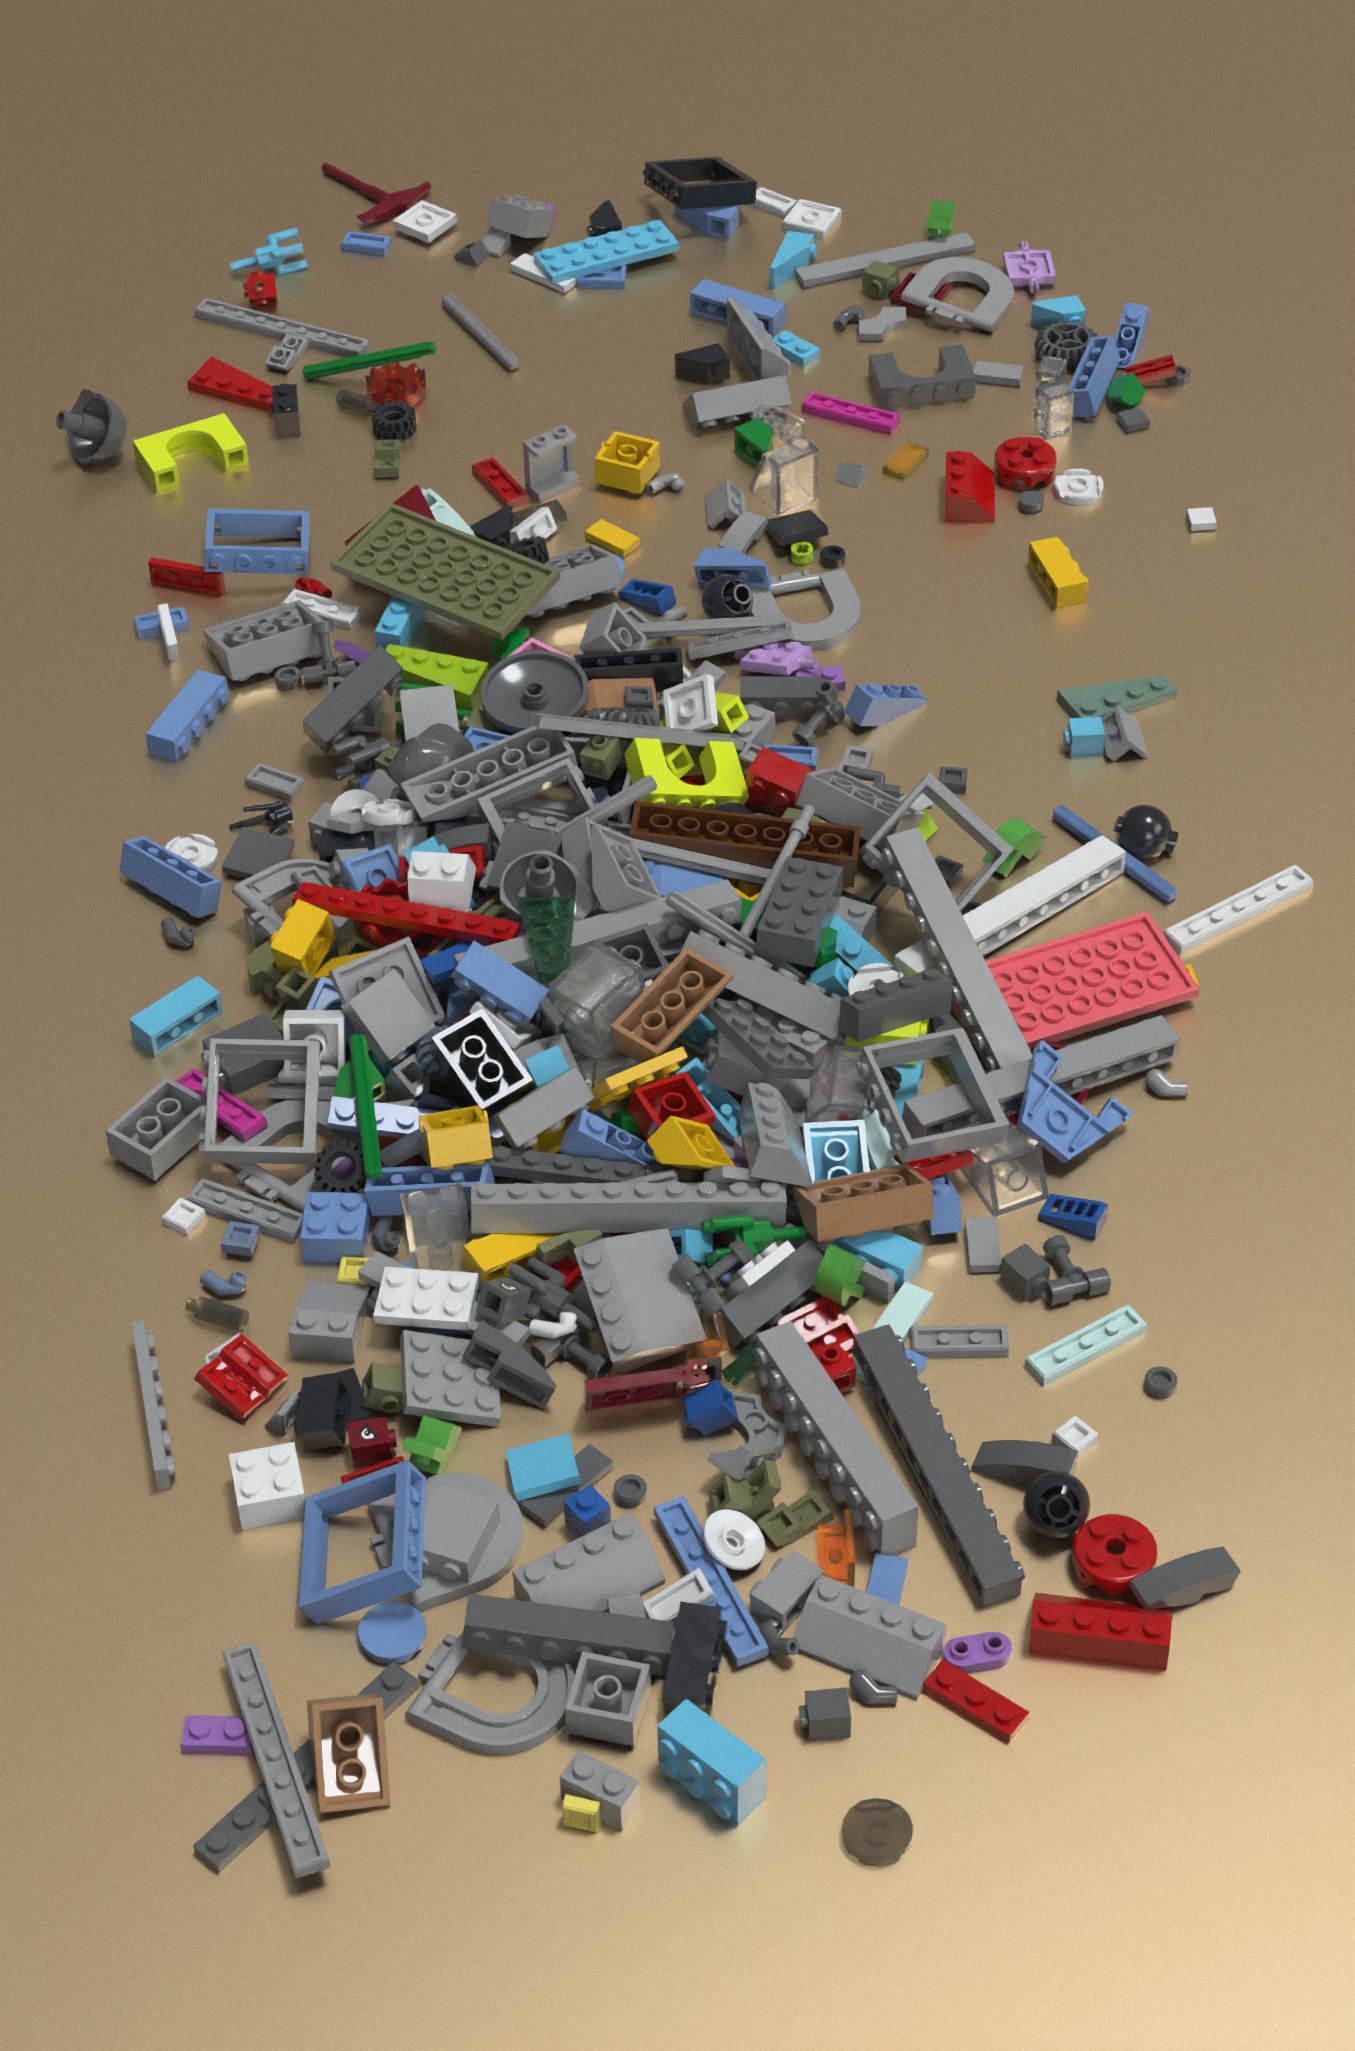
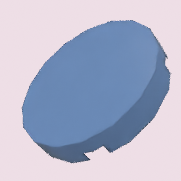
(392, 1632)

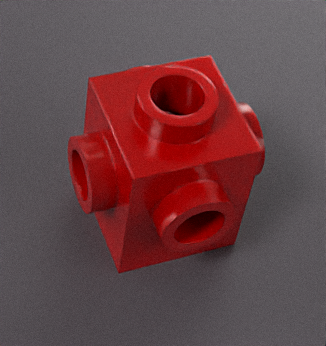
(260, 280)
(838, 1365)

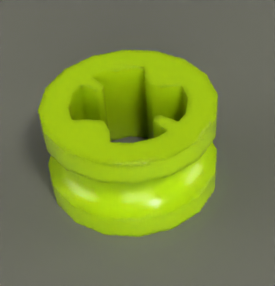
(802, 553)

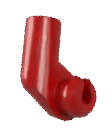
(313, 586)

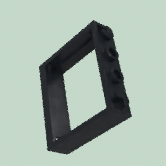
(729, 186)

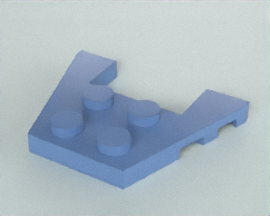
(1057, 1118)

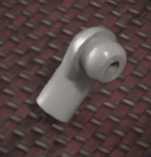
(663, 481)
(675, 614)
(1164, 1086)

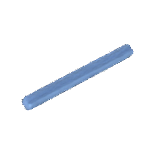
(1132, 865)

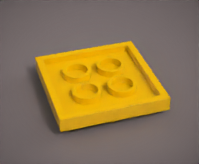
(621, 1085)

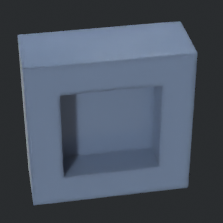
(240, 1238)

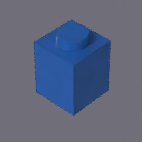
(710, 1408)
(586, 1511)

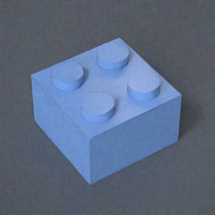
(334, 1226)

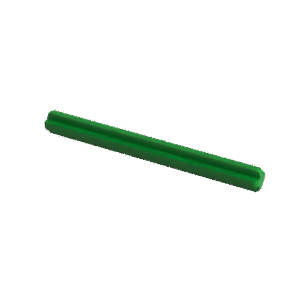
(369, 360)
(365, 1107)

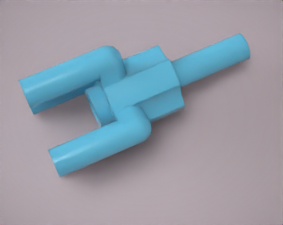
(272, 255)

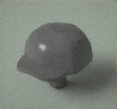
(94, 427)
(429, 750)
(544, 875)

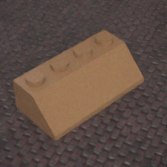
(668, 1006)
(864, 1202)

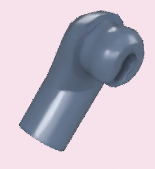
(224, 1287)

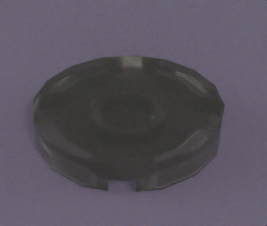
(877, 1832)

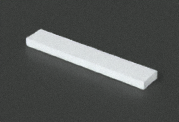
(1238, 909)

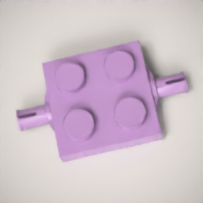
(1029, 267)
(777, 658)

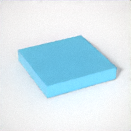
(543, 1467)

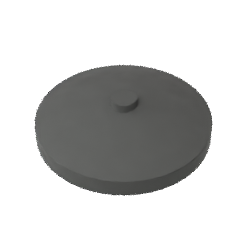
(533, 684)

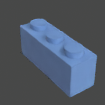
(499, 983)

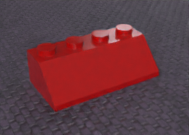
(1100, 1631)

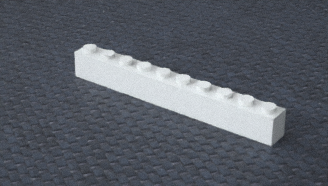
(1029, 901)

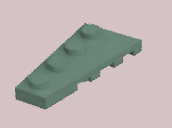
(1128, 694)

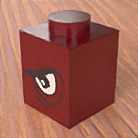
(371, 1442)

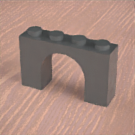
(898, 389)

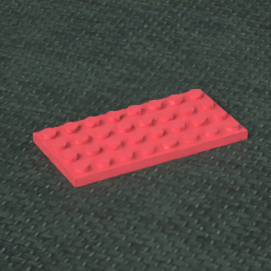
(1090, 980)

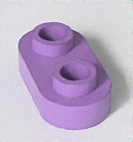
(978, 1652)

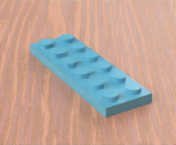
(606, 251)

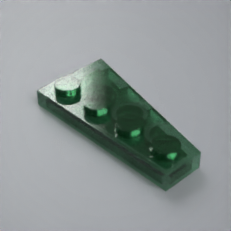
(549, 933)

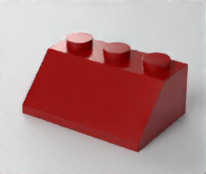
(968, 489)

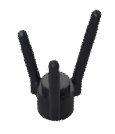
(278, 815)

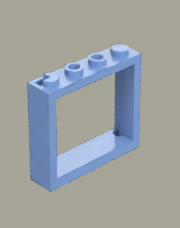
(257, 524)
(407, 1555)

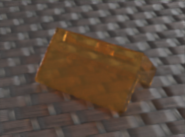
(718, 1340)
(837, 1550)

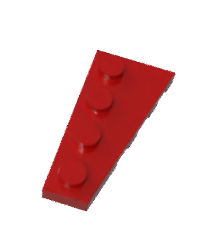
(231, 384)

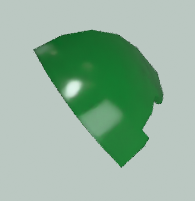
(1126, 390)

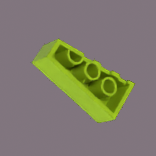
(442, 669)

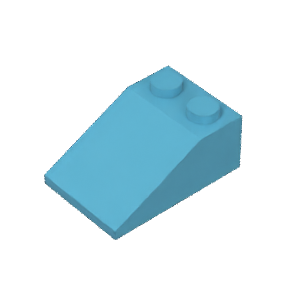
(835, 1148)

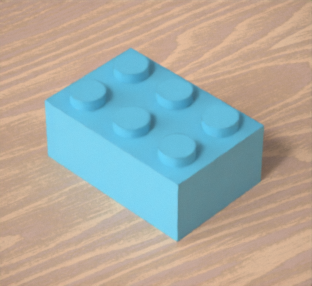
(711, 1762)

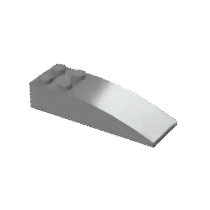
(455, 786)

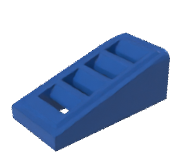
(649, 596)
(1088, 1223)

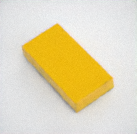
(612, 538)

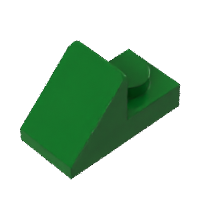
(509, 644)

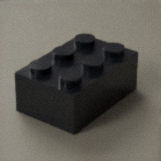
(480, 1064)

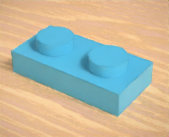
(796, 348)

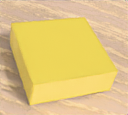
(349, 1270)
(581, 1813)

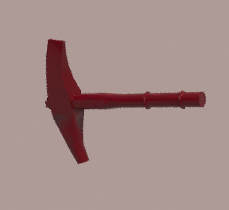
(390, 204)

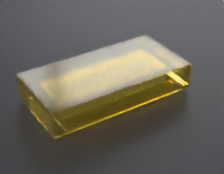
(905, 460)

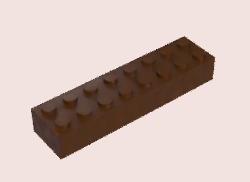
(744, 837)

